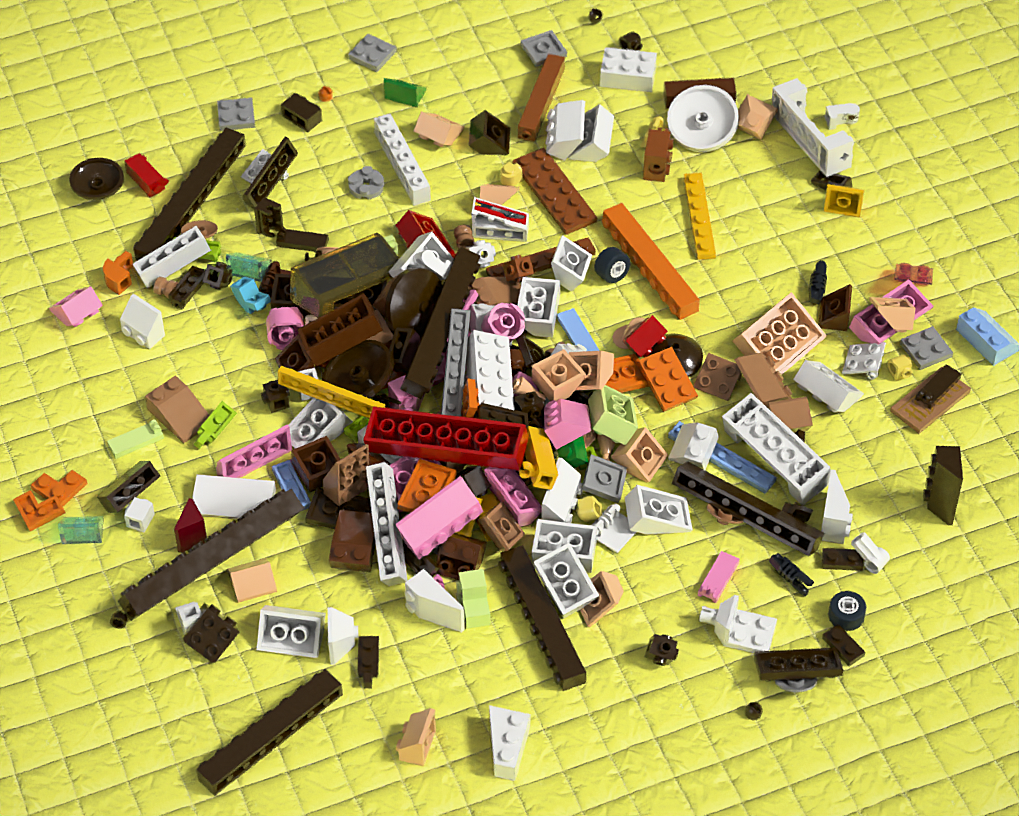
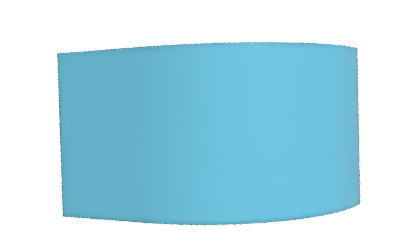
(248, 295)

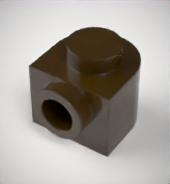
(631, 41)

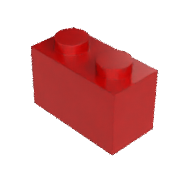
(645, 336)

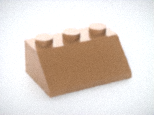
(763, 378)

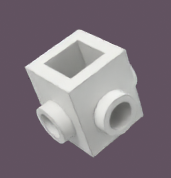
(488, 252)

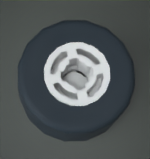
(612, 265)
(847, 610)

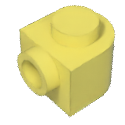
(511, 174)
(900, 367)
(589, 509)

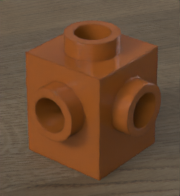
(518, 268)

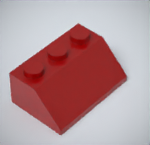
(416, 224)

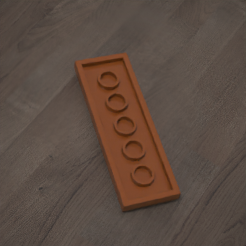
(555, 191)

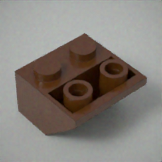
(460, 555)

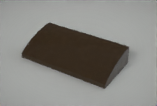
(270, 173)

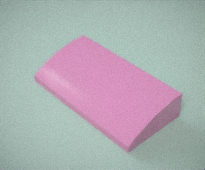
(255, 454)

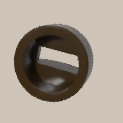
(593, 14)
(119, 624)
(752, 713)

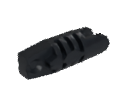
(818, 282)
(791, 573)

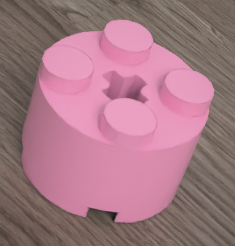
(510, 315)
(283, 325)

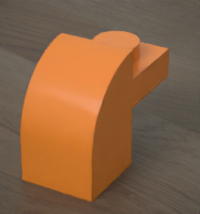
(117, 273)

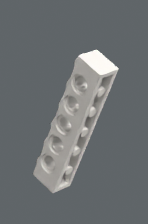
(402, 159)
(385, 516)

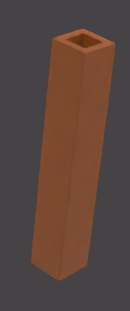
(541, 97)

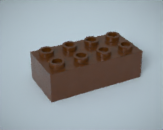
(340, 330)

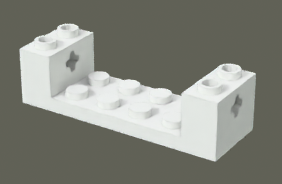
(829, 153)
(778, 447)

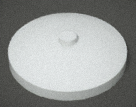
(703, 118)

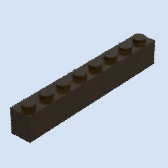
(748, 508)
(542, 618)
(269, 732)

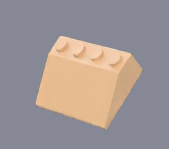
(782, 333)

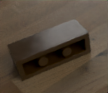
(128, 486)

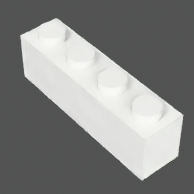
(172, 256)

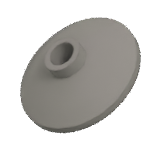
(796, 685)

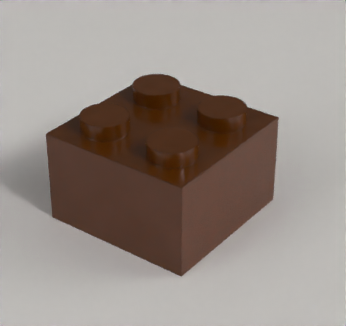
(314, 462)

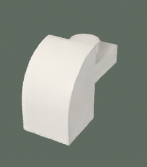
(188, 615)

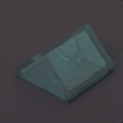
(247, 265)
(81, 529)

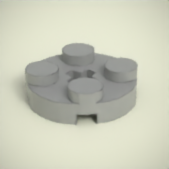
(366, 175)

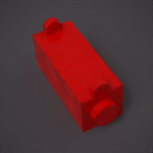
(145, 175)

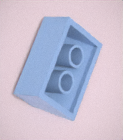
(986, 335)

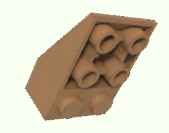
(347, 477)

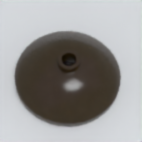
(96, 178)
(685, 348)

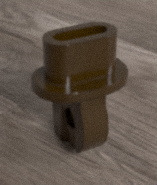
(798, 511)

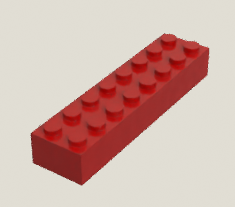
(446, 438)

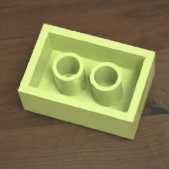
(613, 414)

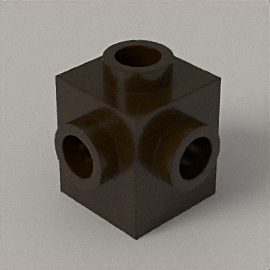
(218, 275)
(275, 396)
(530, 404)
(662, 649)

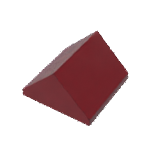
(190, 527)

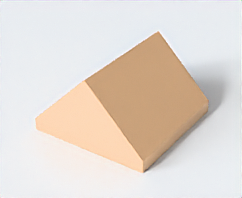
(252, 580)

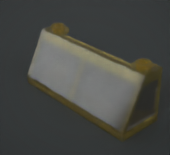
(341, 273)

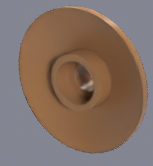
(207, 228)
(721, 516)

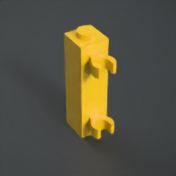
(539, 460)

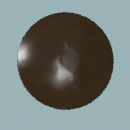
(412, 299)
(361, 368)

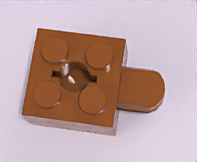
(658, 155)

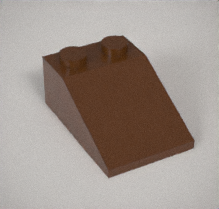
(353, 542)

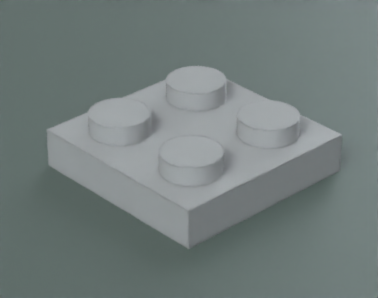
(540, 45)
(372, 52)
(236, 114)
(926, 348)
(604, 478)

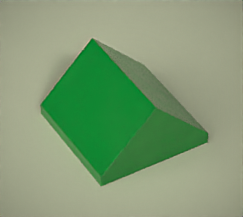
(403, 92)

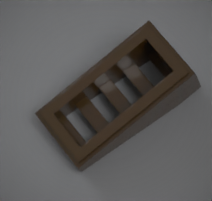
(835, 179)

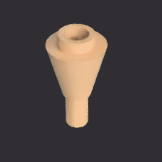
(522, 386)
(606, 446)

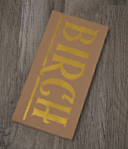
(918, 415)

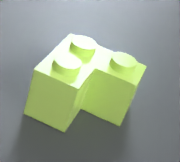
(473, 597)

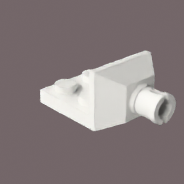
(740, 628)

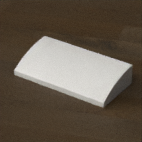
(230, 496)

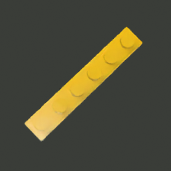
(699, 216)
(326, 392)

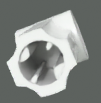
(874, 556)

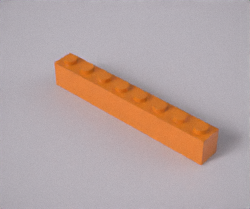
(650, 261)

